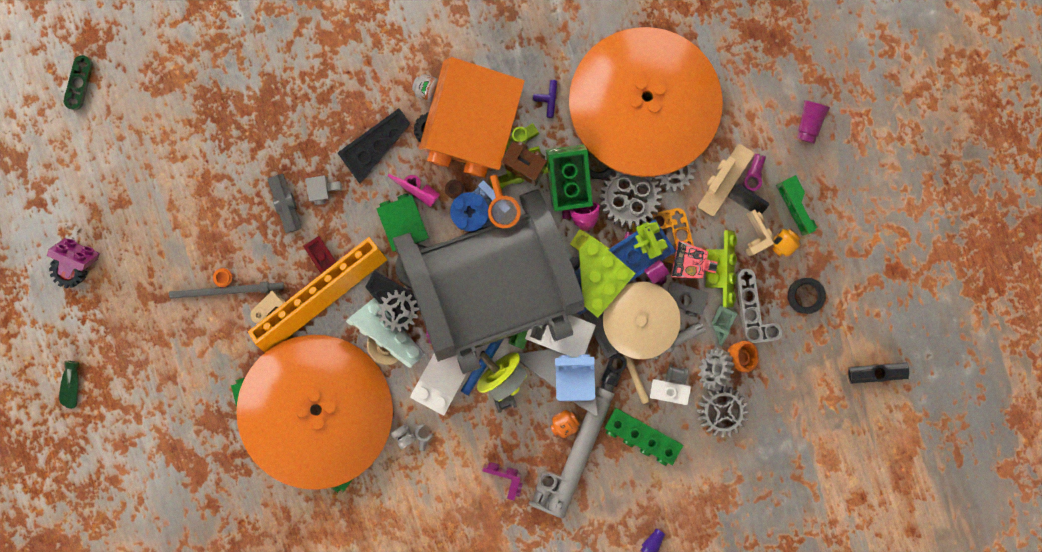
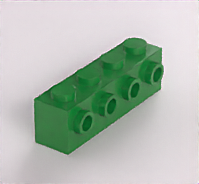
(644, 436)

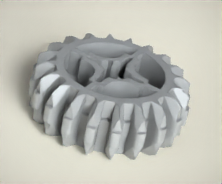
(728, 404)

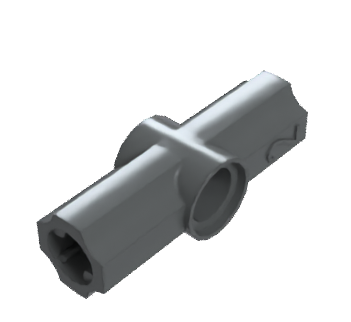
(284, 203)

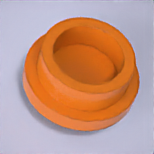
(222, 277)

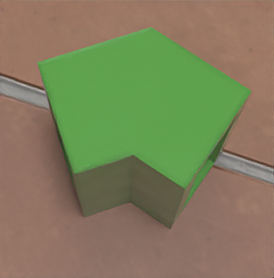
(518, 340)

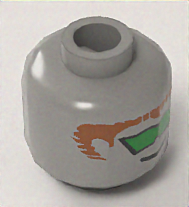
(425, 87)

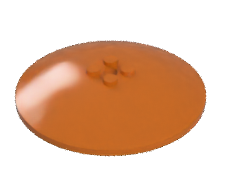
(639, 134)
(309, 448)

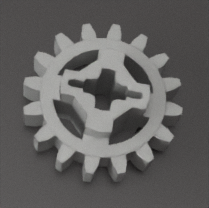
(680, 178)
(409, 314)
(717, 368)

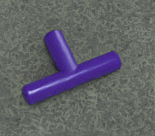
(551, 98)

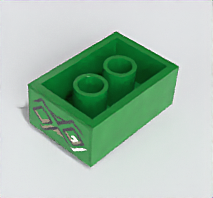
(569, 177)

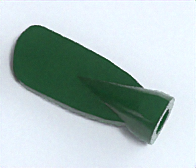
(69, 385)

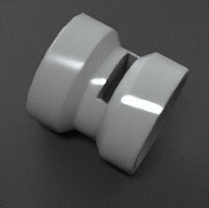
(405, 440)

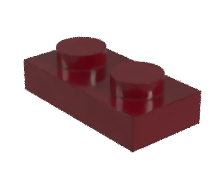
(320, 254)

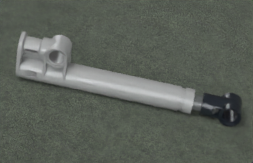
(559, 494)

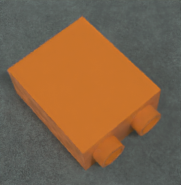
(471, 117)

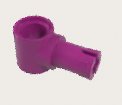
(755, 172)
(657, 272)

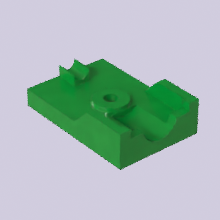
(793, 194)

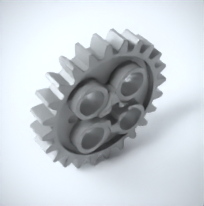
(625, 213)

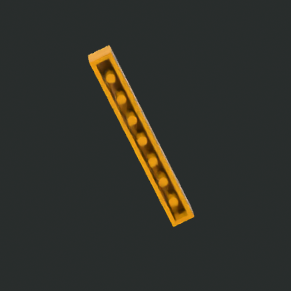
(317, 295)

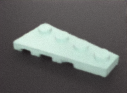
(397, 342)

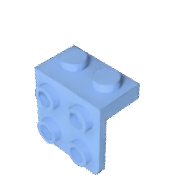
(575, 378)

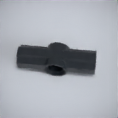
(890, 372)

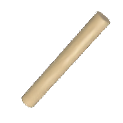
(636, 379)

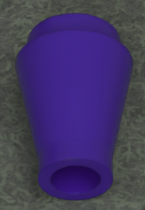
(653, 542)

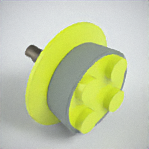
(502, 376)

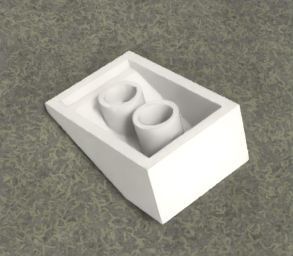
(439, 384)

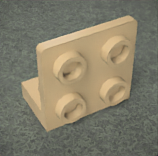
(765, 236)

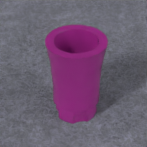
(811, 121)

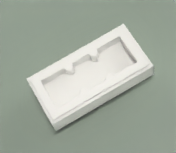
(670, 392)

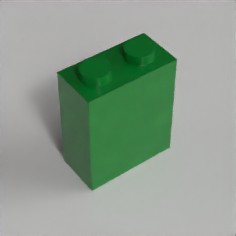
(402, 218)

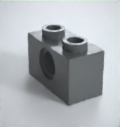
(697, 297)

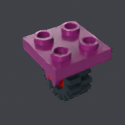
(70, 262)

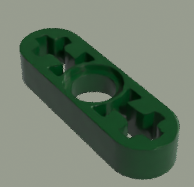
(70, 86)

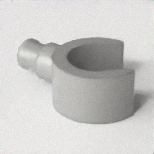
(422, 441)

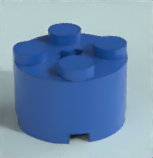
(461, 205)

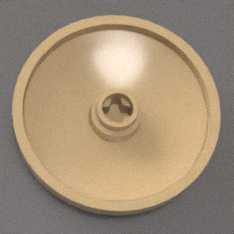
(642, 320)

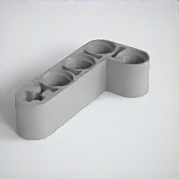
(756, 323)

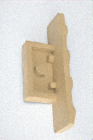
(725, 180)

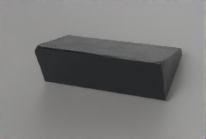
(748, 199)

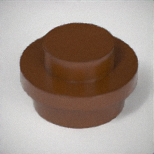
(454, 189)

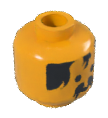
(786, 242)

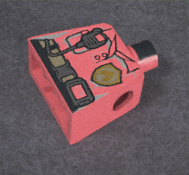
(691, 262)

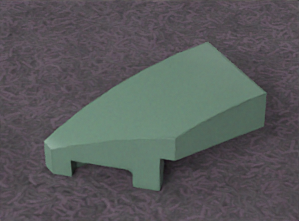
(722, 322)

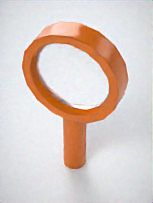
(503, 210)

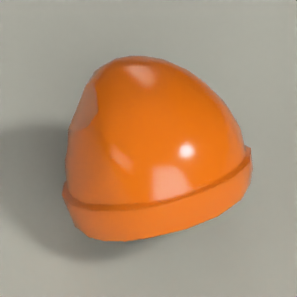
(744, 356)

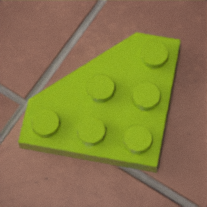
(601, 276)

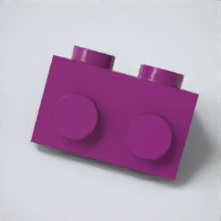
(510, 473)

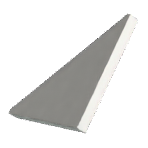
(543, 365)

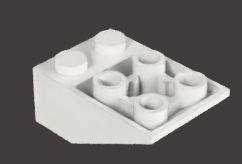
(572, 345)

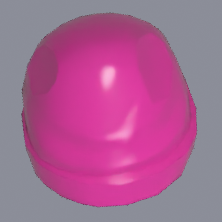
(585, 217)

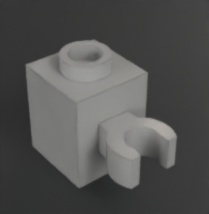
(319, 189)

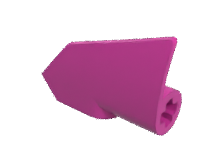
(426, 195)

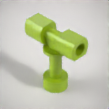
(522, 134)

